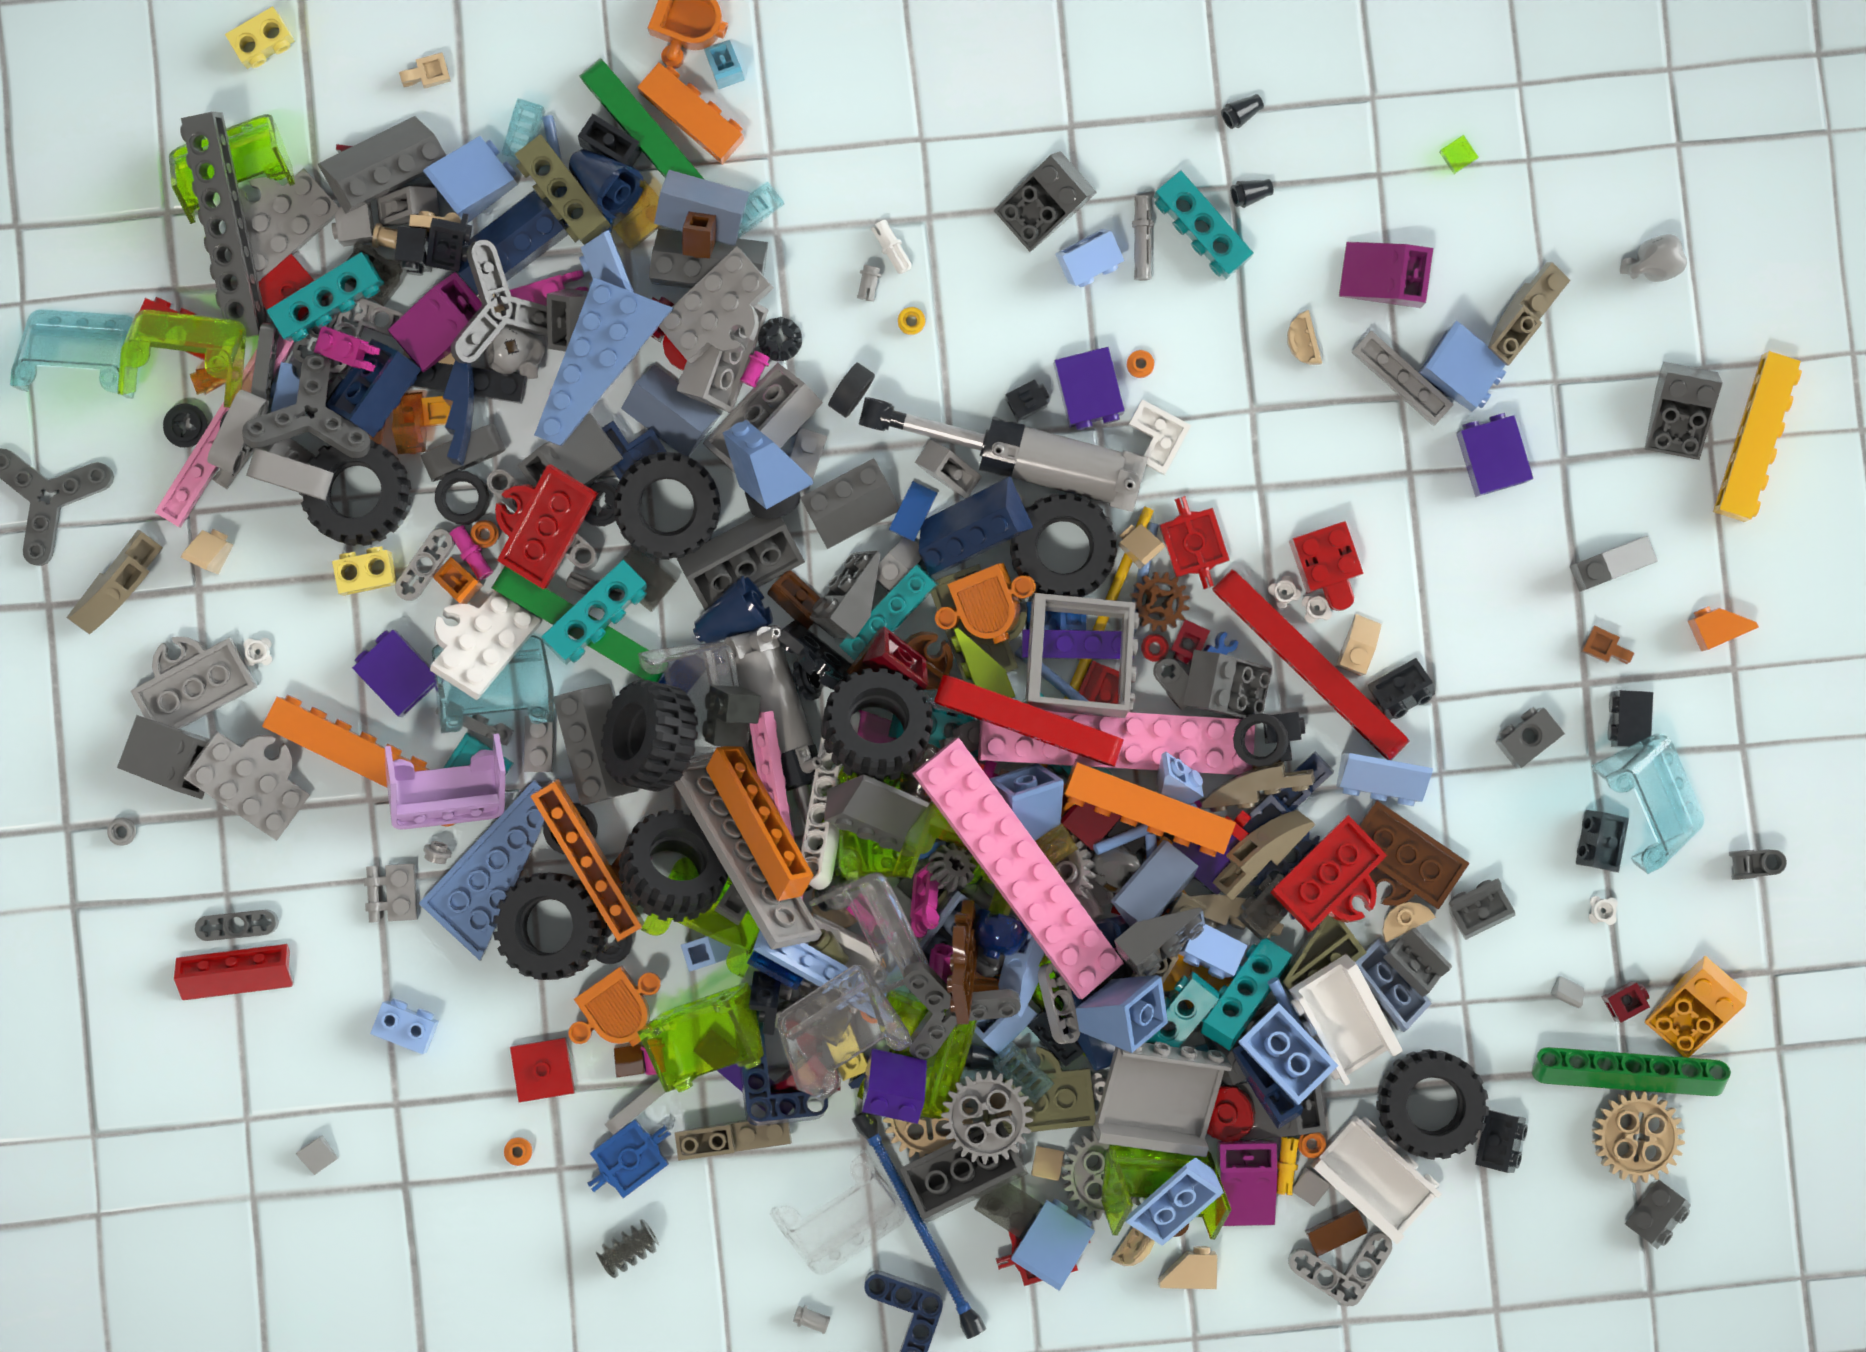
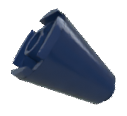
(607, 182)
(733, 613)

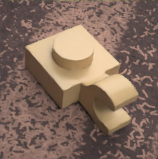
(430, 70)

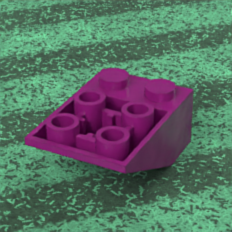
(1386, 273)
(435, 321)
(1249, 1180)

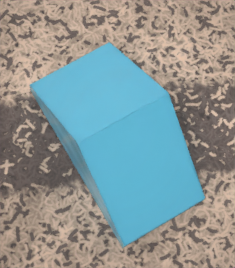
(724, 64)

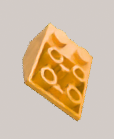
(1697, 1007)

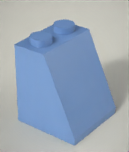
(472, 177)
(1463, 367)
(762, 466)
(1033, 797)
(1124, 1012)
(1053, 1243)

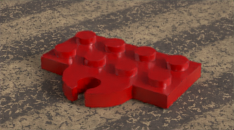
(542, 524)
(1332, 877)

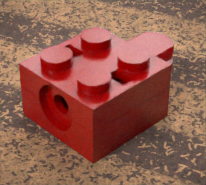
(1330, 563)

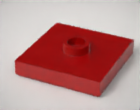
(284, 281)
(542, 1070)

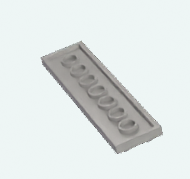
(782, 921)

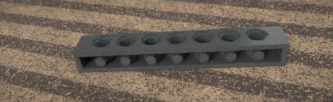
(229, 210)

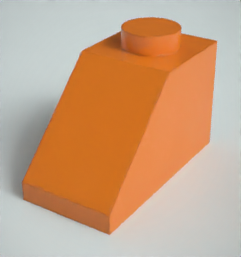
(1718, 627)

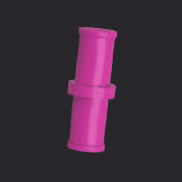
(471, 553)

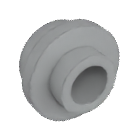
(113, 828)
(437, 852)

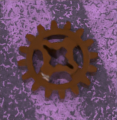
(1164, 612)

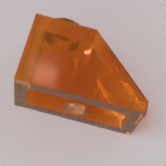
(408, 424)

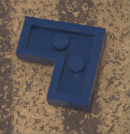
(635, 450)

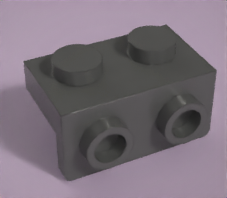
(1480, 908)
(1417, 961)
(1659, 1215)

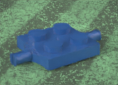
(629, 1158)

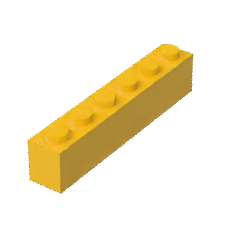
(1757, 436)

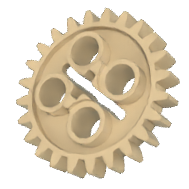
(1612, 1134)
(922, 1143)

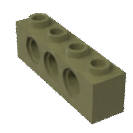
(538, 154)

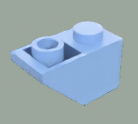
(1178, 780)
(704, 952)

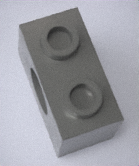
(1545, 733)

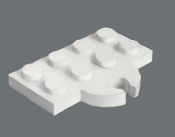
(480, 642)

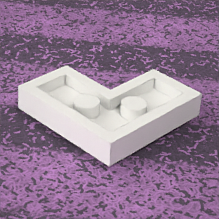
(1166, 432)

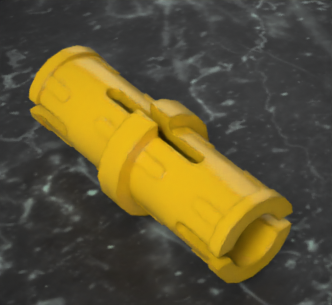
(1287, 1165)

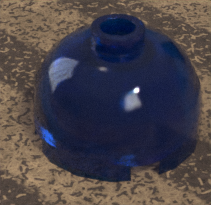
(998, 934)

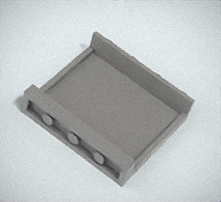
(1160, 1098)

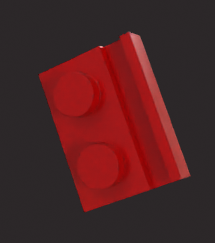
(1100, 684)

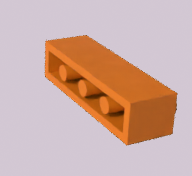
(691, 113)

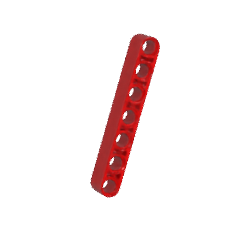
(1028, 720)

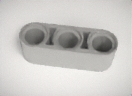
(229, 447)
(289, 474)

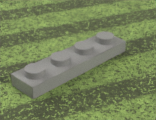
(1402, 378)

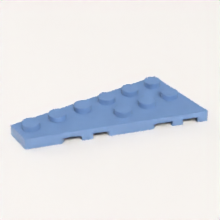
(604, 342)
(472, 888)

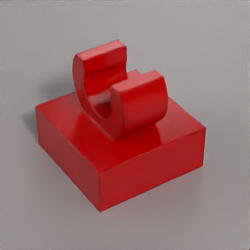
(1241, 820)

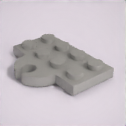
(284, 218)
(718, 308)
(193, 682)
(249, 781)

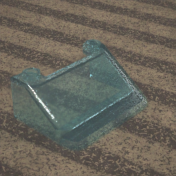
(71, 342)
(519, 686)
(1664, 794)

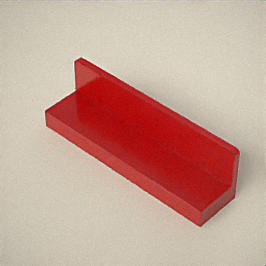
(233, 972)

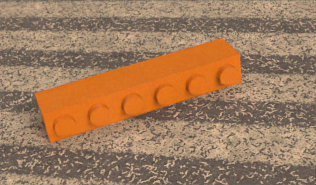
(333, 739)
(1149, 808)
(759, 822)
(587, 859)

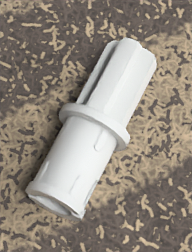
(891, 246)

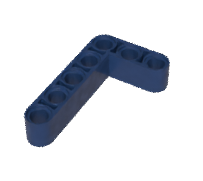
(771, 1102)
(913, 1304)

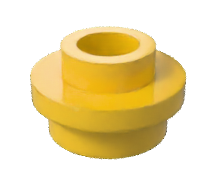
(911, 312)

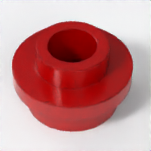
(1161, 641)

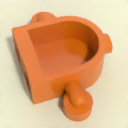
(686, 25)
(986, 603)
(615, 1008)

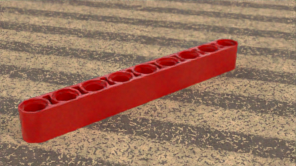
(1310, 665)

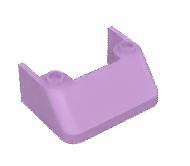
(446, 793)

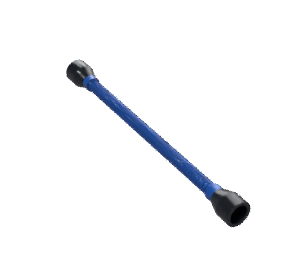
(969, 1320)

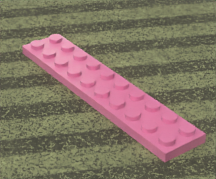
(1197, 741)
(1018, 868)

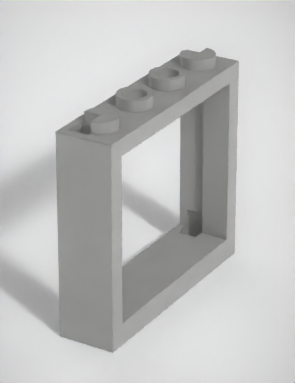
(1086, 606)

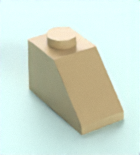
(1140, 545)
(208, 550)
(1359, 645)
(1192, 1270)

